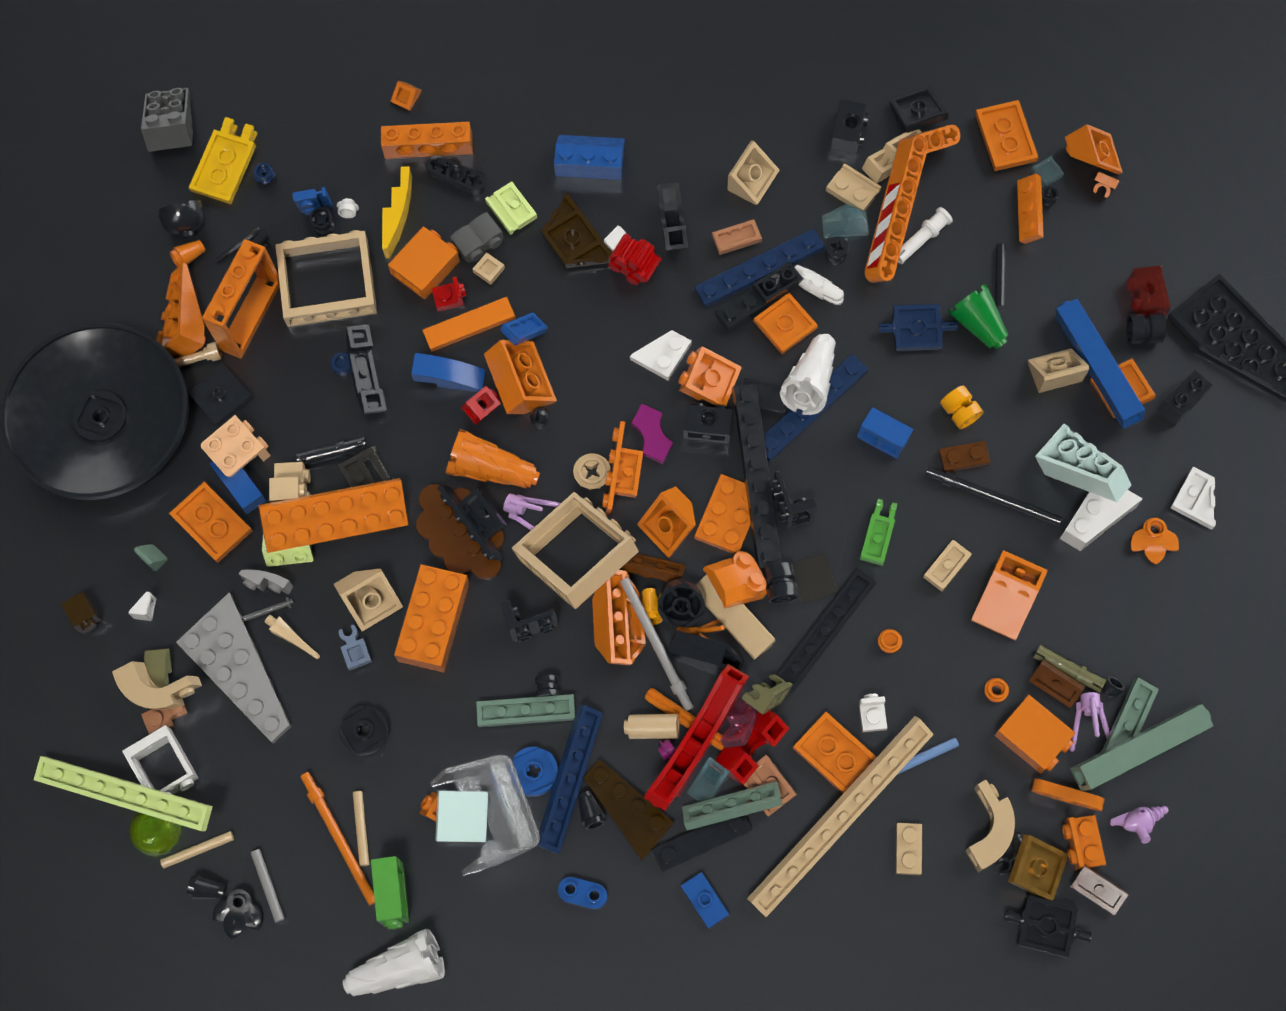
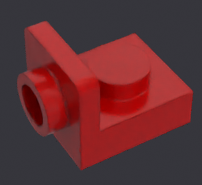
(449, 295)

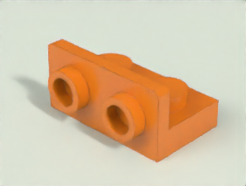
(1083, 842)

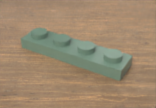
(525, 710)
(1132, 712)
(732, 805)

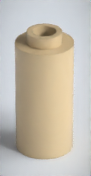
(652, 726)

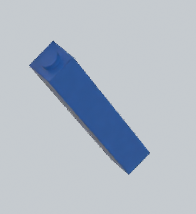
(1101, 363)

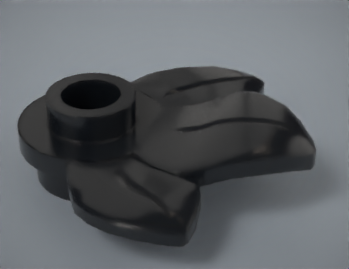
(236, 916)

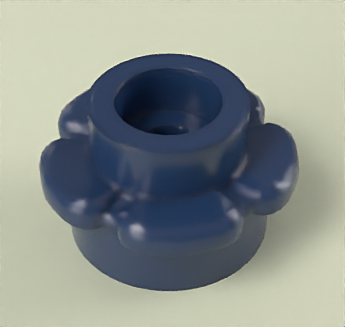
(263, 168)

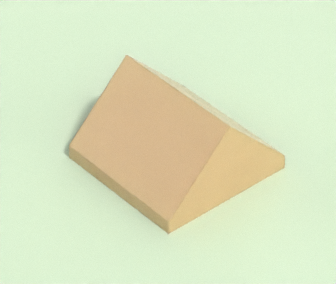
(752, 174)
(1057, 370)

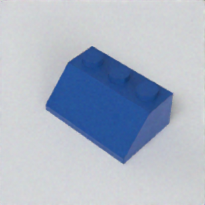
(589, 157)

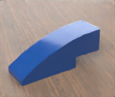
(447, 373)
(241, 488)

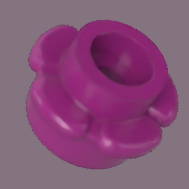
(666, 749)

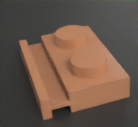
(766, 774)

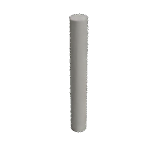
(267, 885)

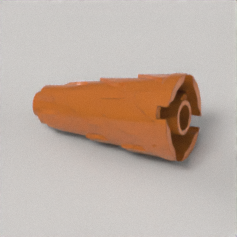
(486, 462)

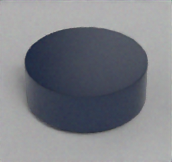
(340, 364)

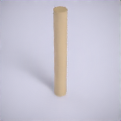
(361, 828)
(197, 849)

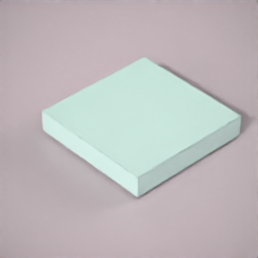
(461, 816)

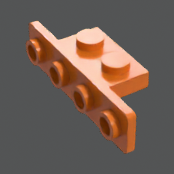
(625, 471)

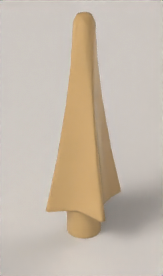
(281, 629)

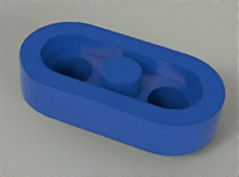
(582, 893)

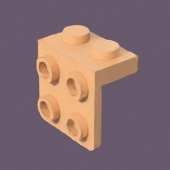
(234, 446)

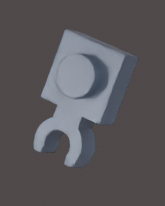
(355, 650)

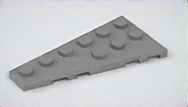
(229, 657)

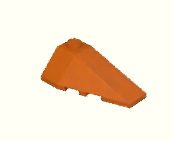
(183, 320)

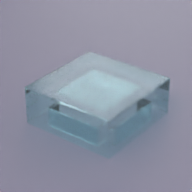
(1048, 171)

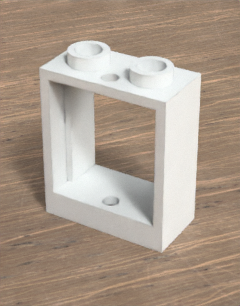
(150, 744)

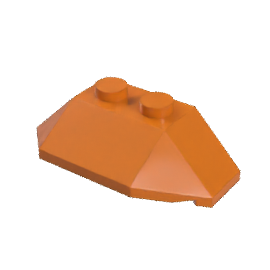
(616, 625)

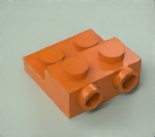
(709, 377)

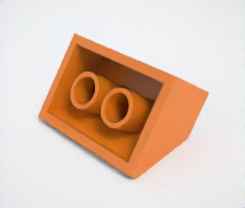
(519, 376)

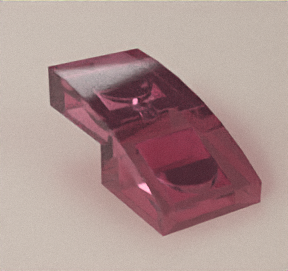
(742, 721)

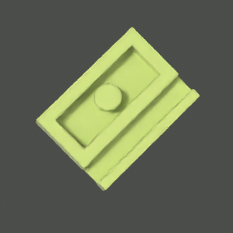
(511, 208)

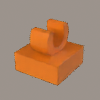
(1105, 181)

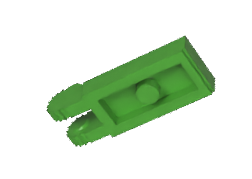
(878, 535)

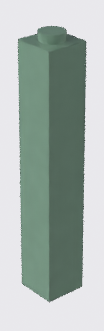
(1141, 747)

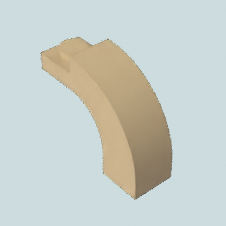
(138, 687)
(1001, 828)

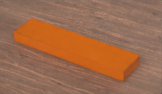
(469, 324)

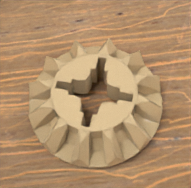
(590, 461)

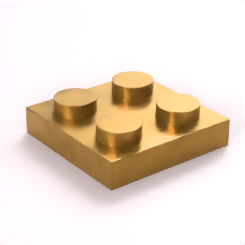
(1038, 867)

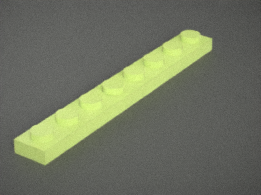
(123, 793)

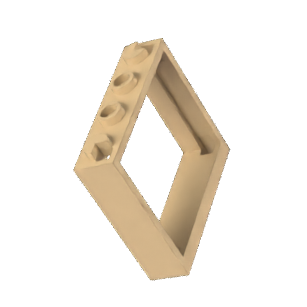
(331, 310)
(552, 526)

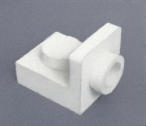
(872, 713)

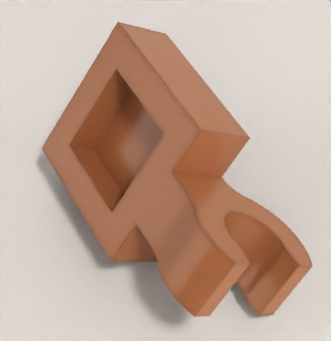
(157, 718)

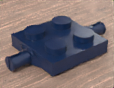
(917, 327)

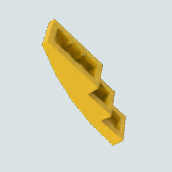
(395, 216)

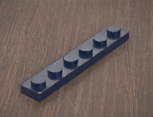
(753, 270)
(795, 423)
(569, 778)

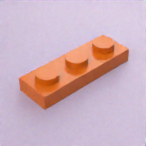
(1030, 208)

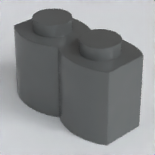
(477, 238)

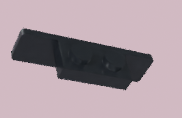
(478, 516)

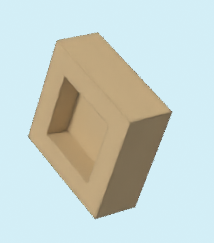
(488, 268)

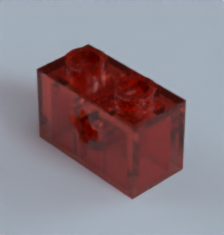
(1148, 291)

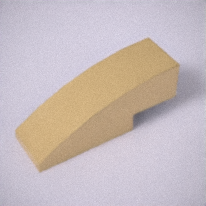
(880, 163)

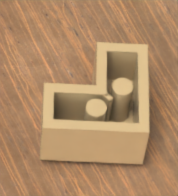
(289, 481)

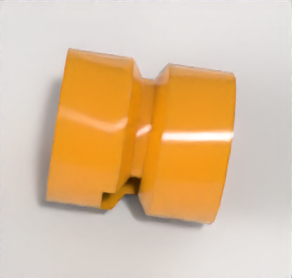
(960, 405)

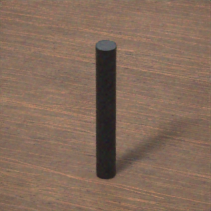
(1000, 275)

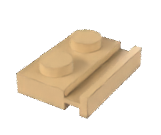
(853, 188)

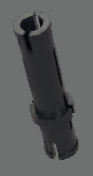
(333, 451)

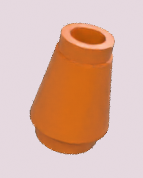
(187, 252)

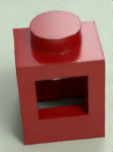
(475, 411)

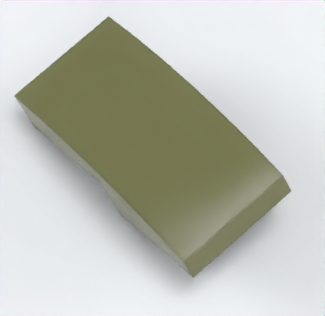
(158, 666)

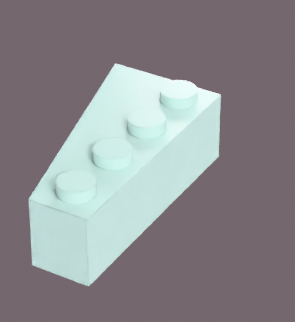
(1082, 465)

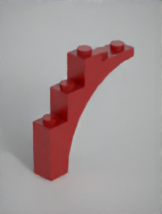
(698, 739)

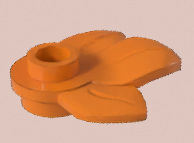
(1154, 543)

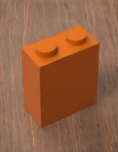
(424, 262)
(1036, 735)

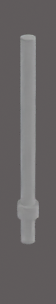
(678, 687)

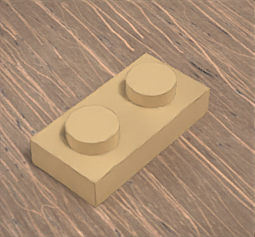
(947, 565)
(908, 849)

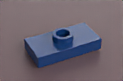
(523, 328)
(705, 900)

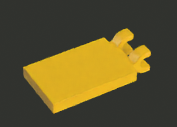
(224, 162)

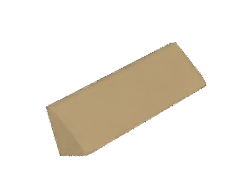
(738, 622)

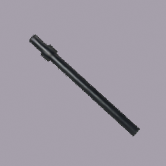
(949, 479)

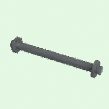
(288, 602)

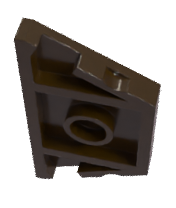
(574, 237)

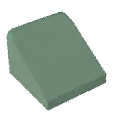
(151, 556)

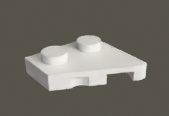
(662, 354)
(1197, 498)

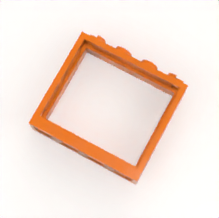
(248, 259)

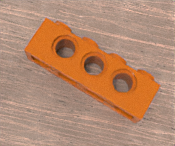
(426, 140)

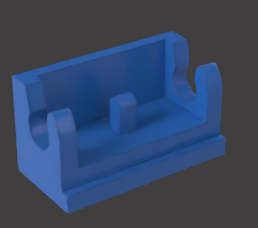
(884, 433)

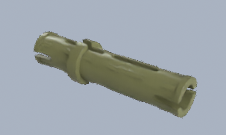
(1073, 670)

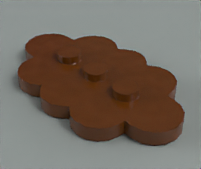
(450, 539)

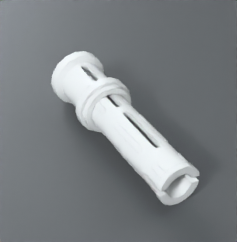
(929, 229)

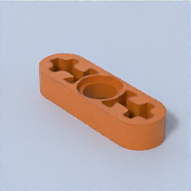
(1068, 795)

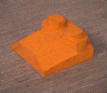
(737, 580)

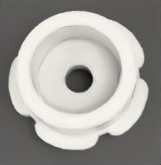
(347, 208)

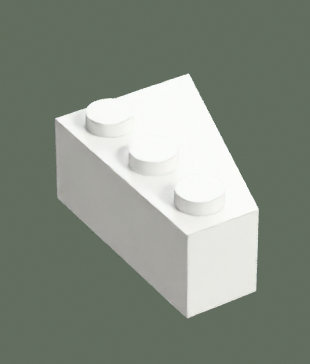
(1096, 517)

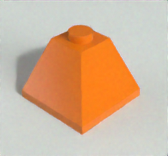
(1094, 148)
(668, 520)

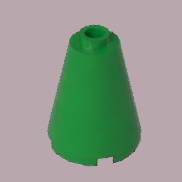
(981, 317)

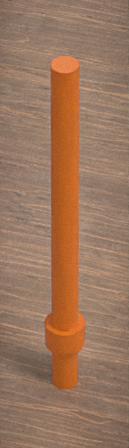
(316, 797)

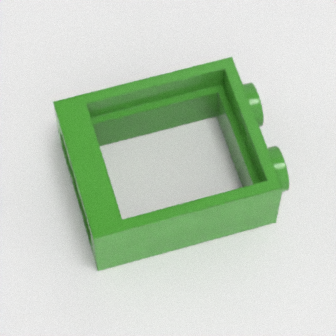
(389, 892)

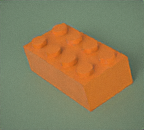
(432, 618)

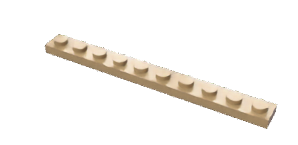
(840, 816)

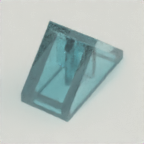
(845, 222)
(708, 781)

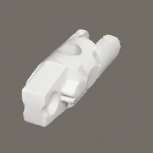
(820, 286)

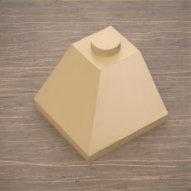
(368, 596)

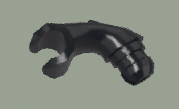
(1016, 840)

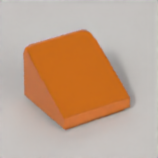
(405, 95)

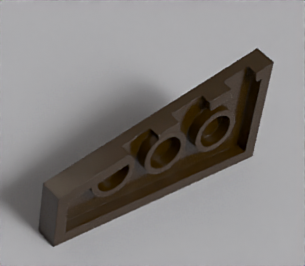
(632, 813)

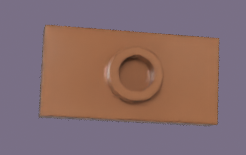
(736, 237)

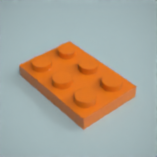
(1006, 135)
(726, 516)
(211, 522)
(834, 752)

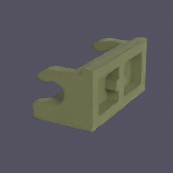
(766, 698)

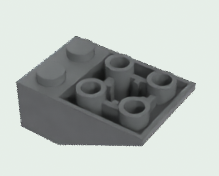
(167, 119)

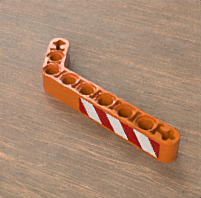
(900, 199)

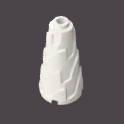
(809, 380)
(399, 967)

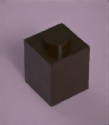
(81, 613)

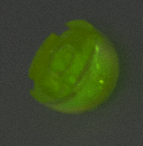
(153, 835)

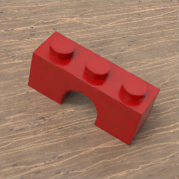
(738, 760)

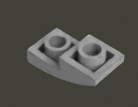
(260, 579)

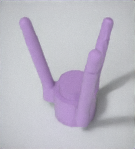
(517, 505)
(1091, 706)

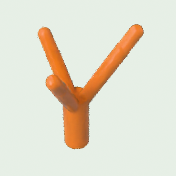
(709, 627)

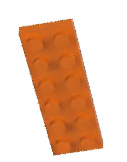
(333, 515)

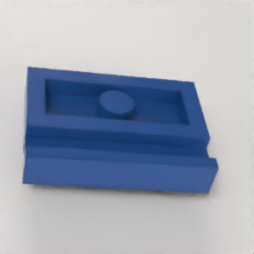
(310, 199)

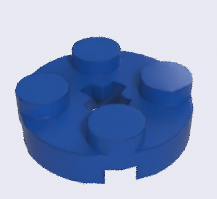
(540, 759)

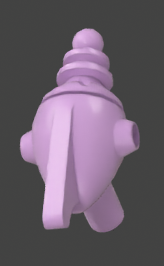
(1140, 820)

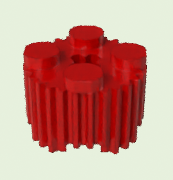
(634, 259)

